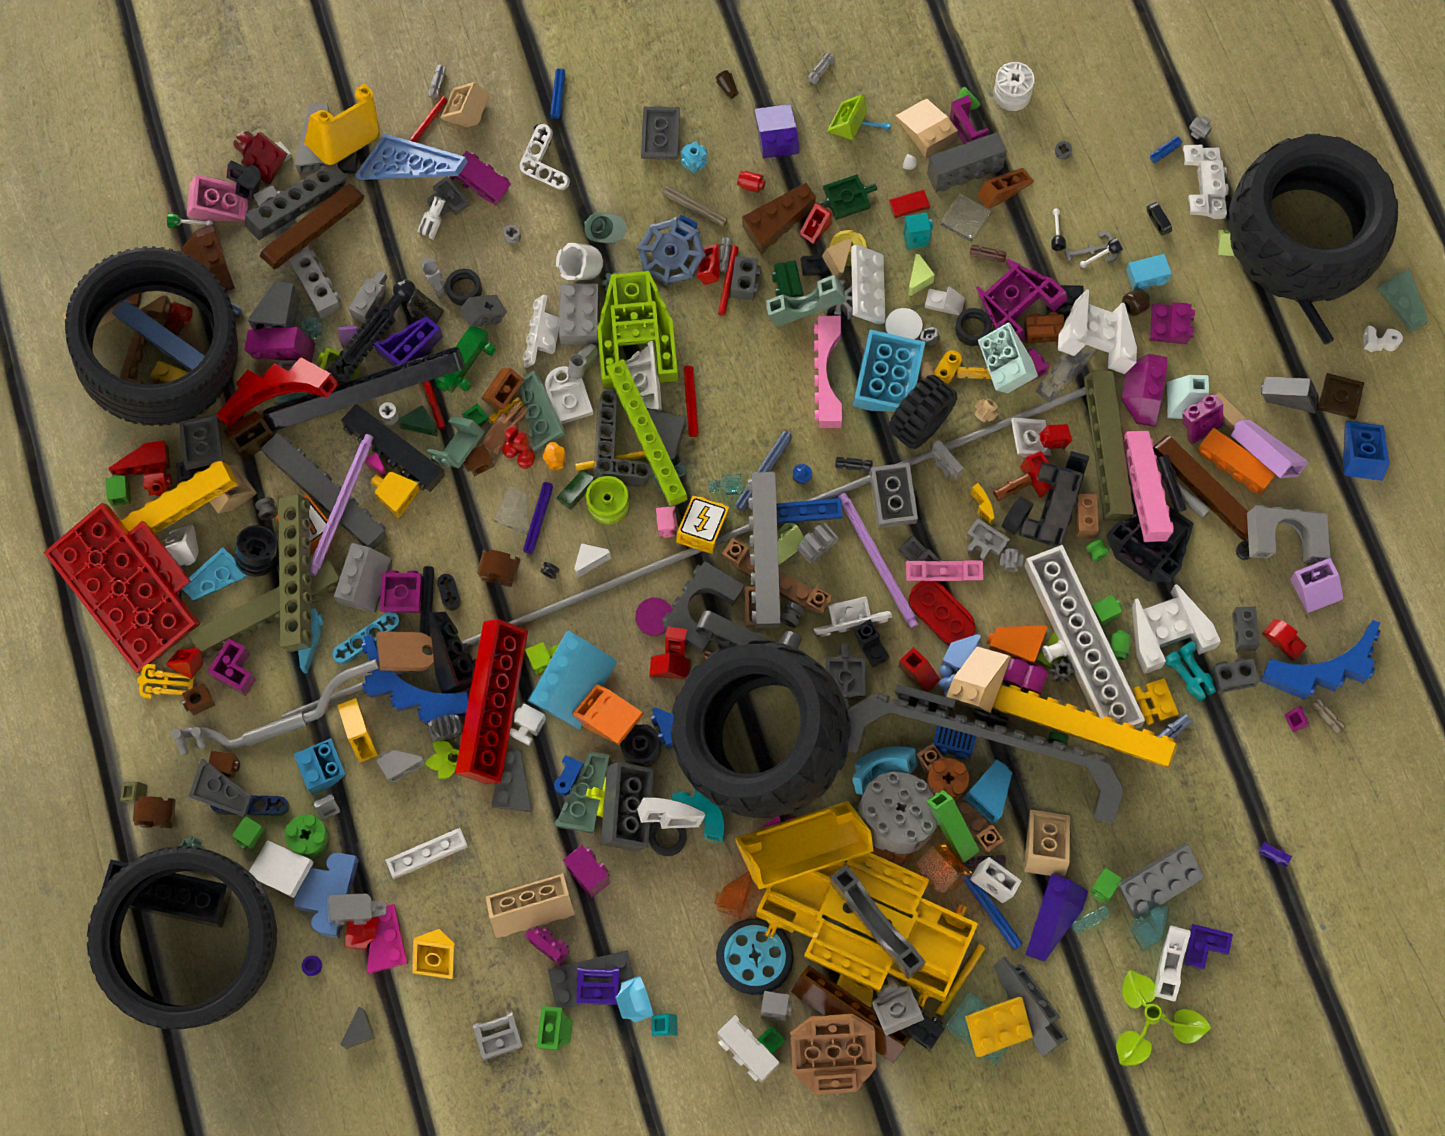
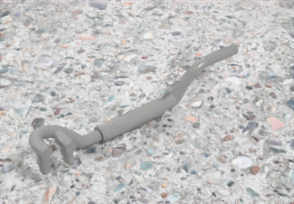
(275, 728)

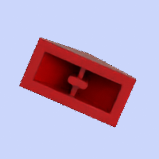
(816, 223)
(186, 662)
(669, 666)

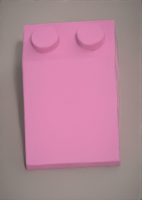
(215, 200)

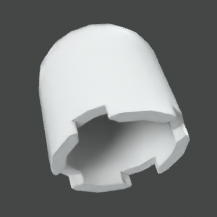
(579, 262)

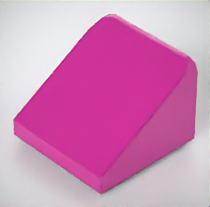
(374, 463)

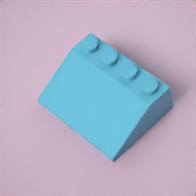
(887, 371)
(571, 677)

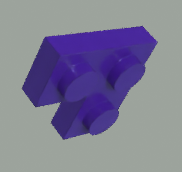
(1201, 941)

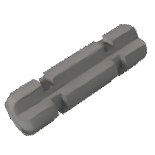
(821, 68)
(437, 81)
(725, 253)

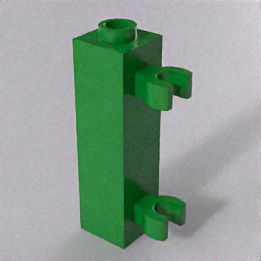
(470, 346)

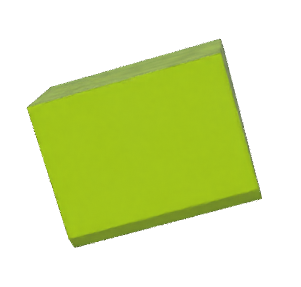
(849, 117)

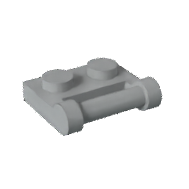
(499, 1042)

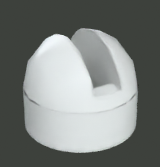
(910, 162)

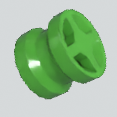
(1097, 550)

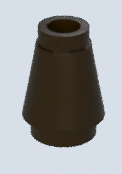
(727, 83)

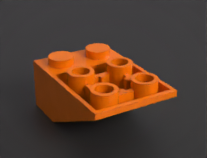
(607, 714)

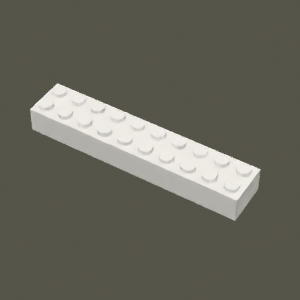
(1083, 637)

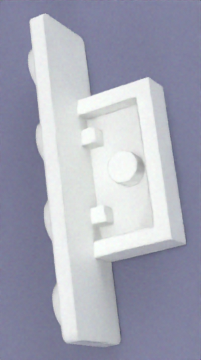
(542, 333)
(850, 614)

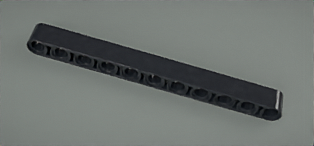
(365, 388)

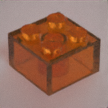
(943, 868)

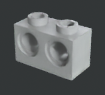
(776, 1006)

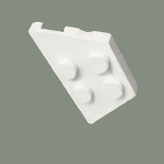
(644, 371)

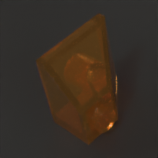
(734, 896)

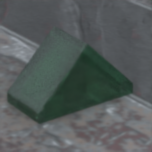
(418, 421)

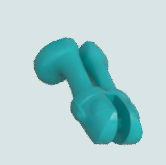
(1201, 678)

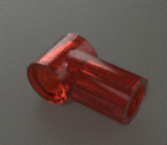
(177, 316)

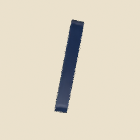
(264, 812)

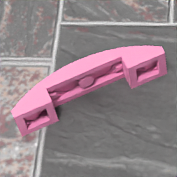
(944, 570)

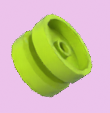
(607, 500)

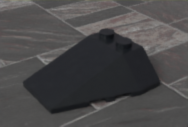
(1151, 560)

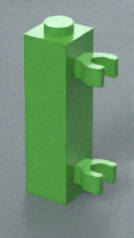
(953, 826)

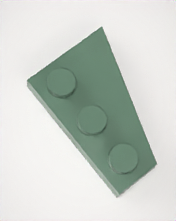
(1405, 300)

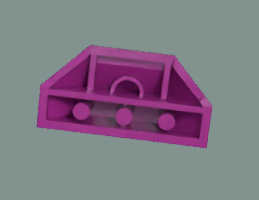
(1145, 388)

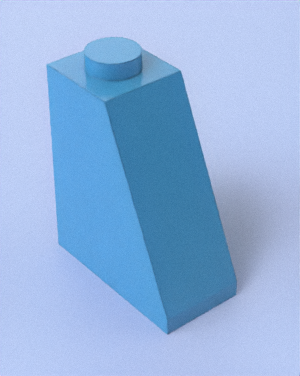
(990, 792)

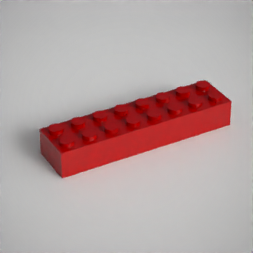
(491, 702)

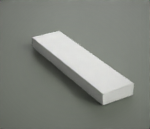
(426, 853)

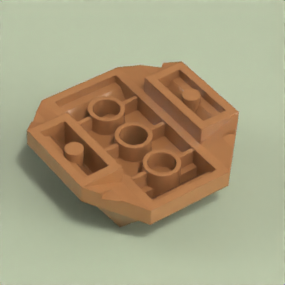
(833, 1069)

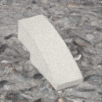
(669, 813)

